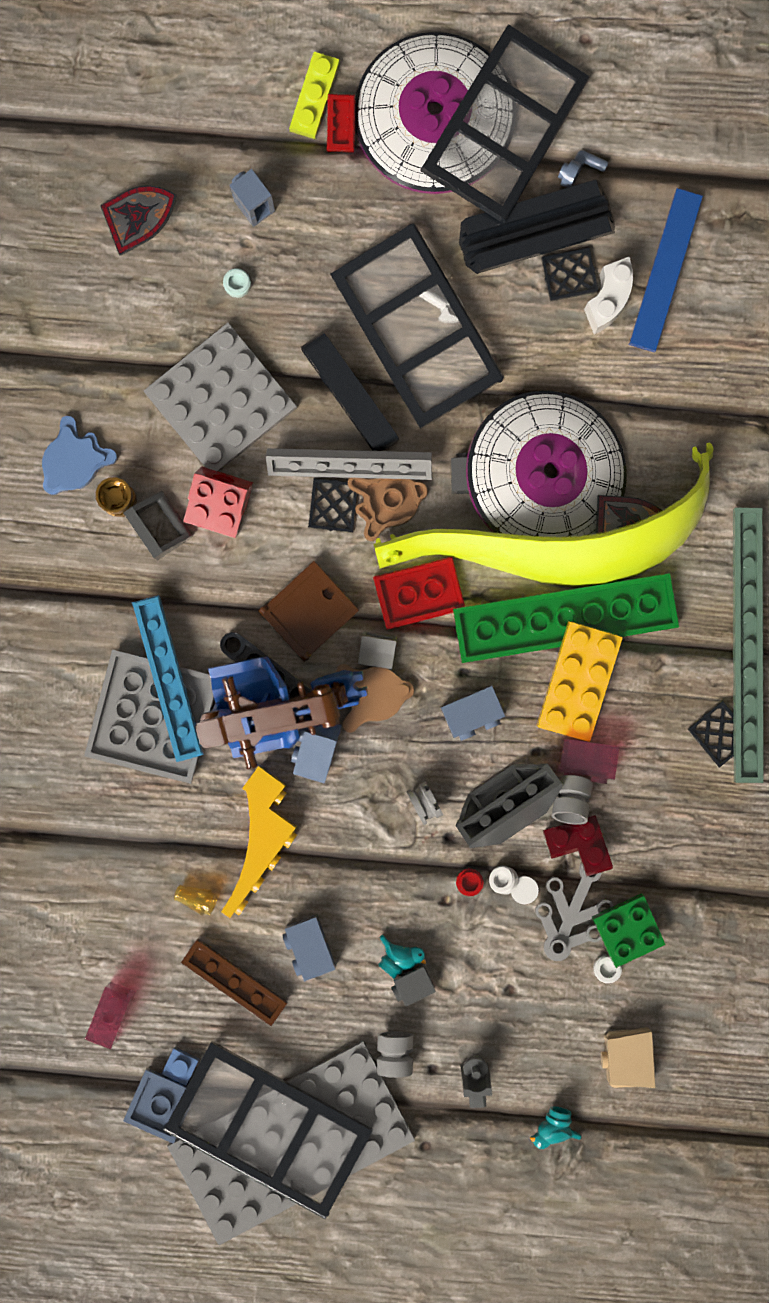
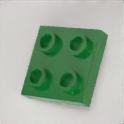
(628, 930)

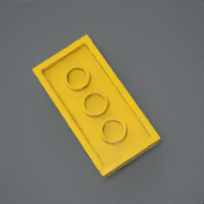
(579, 681)

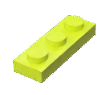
(314, 94)

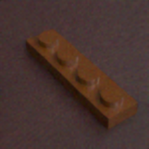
(234, 982)

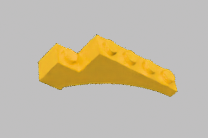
(266, 836)

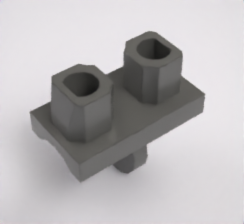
(476, 1081)

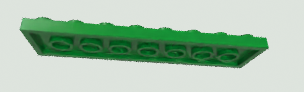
(542, 619)

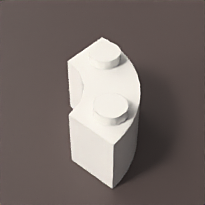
(614, 292)

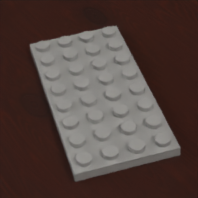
(344, 1081)

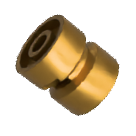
(115, 496)

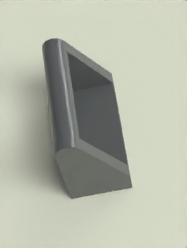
(144, 532)

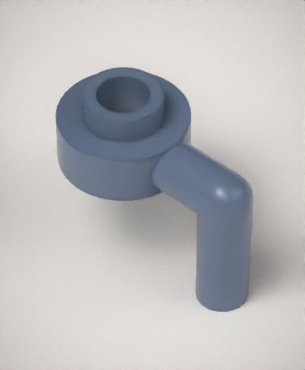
(570, 171)

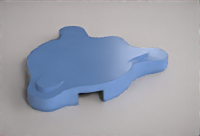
(73, 460)

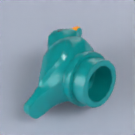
(399, 957)
(554, 1128)

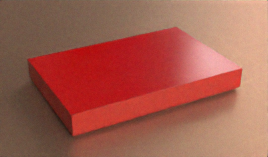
(419, 593)

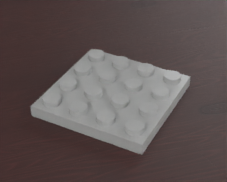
(220, 399)
(131, 723)

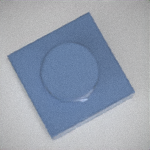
(180, 1066)

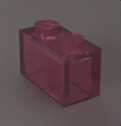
(588, 759)
(110, 1015)

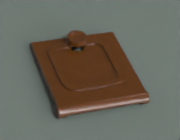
(305, 615)

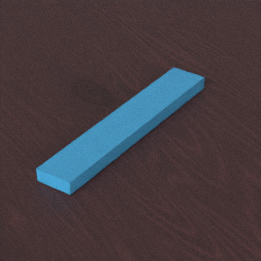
(168, 678)

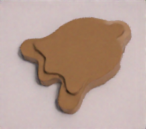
(386, 502)
(383, 699)

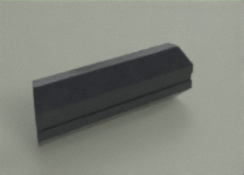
(537, 227)

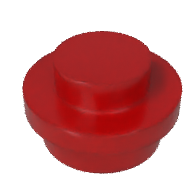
(469, 882)

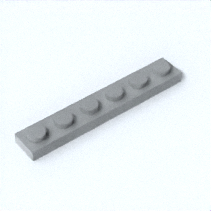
(349, 464)

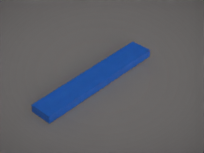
(665, 270)

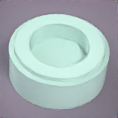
(237, 283)

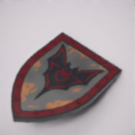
(138, 215)
(621, 511)

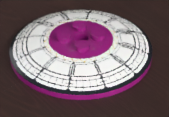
(394, 100)
(510, 457)

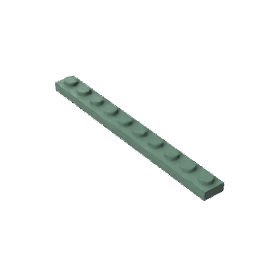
(748, 645)

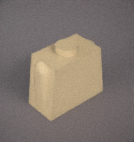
(629, 1058)

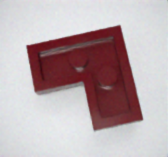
(583, 838)

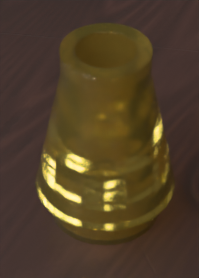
(197, 899)

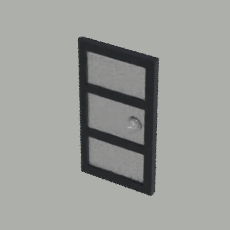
(505, 124)
(417, 326)
(268, 1130)

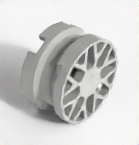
(424, 803)

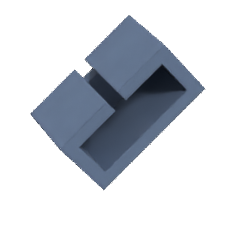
(251, 197)
(473, 712)
(315, 752)
(309, 948)

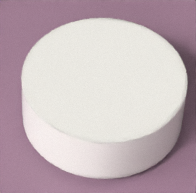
(503, 880)
(526, 890)
(605, 970)

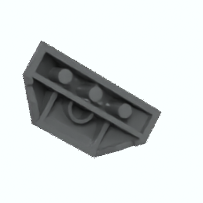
(507, 804)

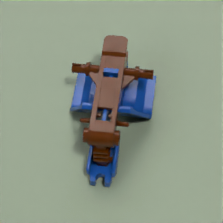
(256, 711)

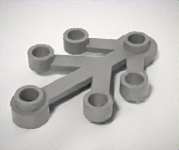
(570, 917)

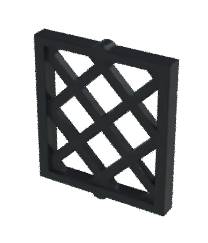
(572, 293)
(330, 527)
(707, 717)

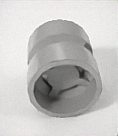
(572, 800)
(395, 1054)

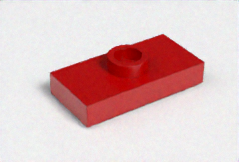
(340, 122)

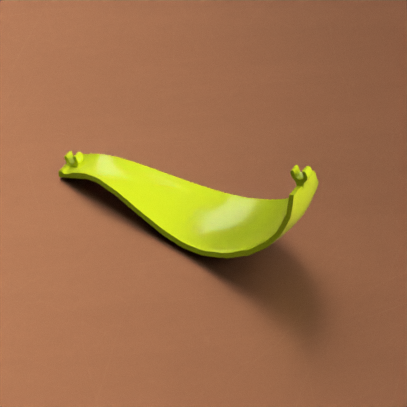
(566, 560)

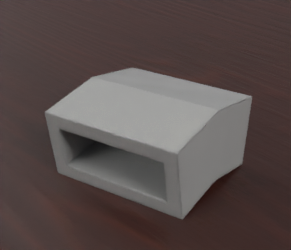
(377, 650)

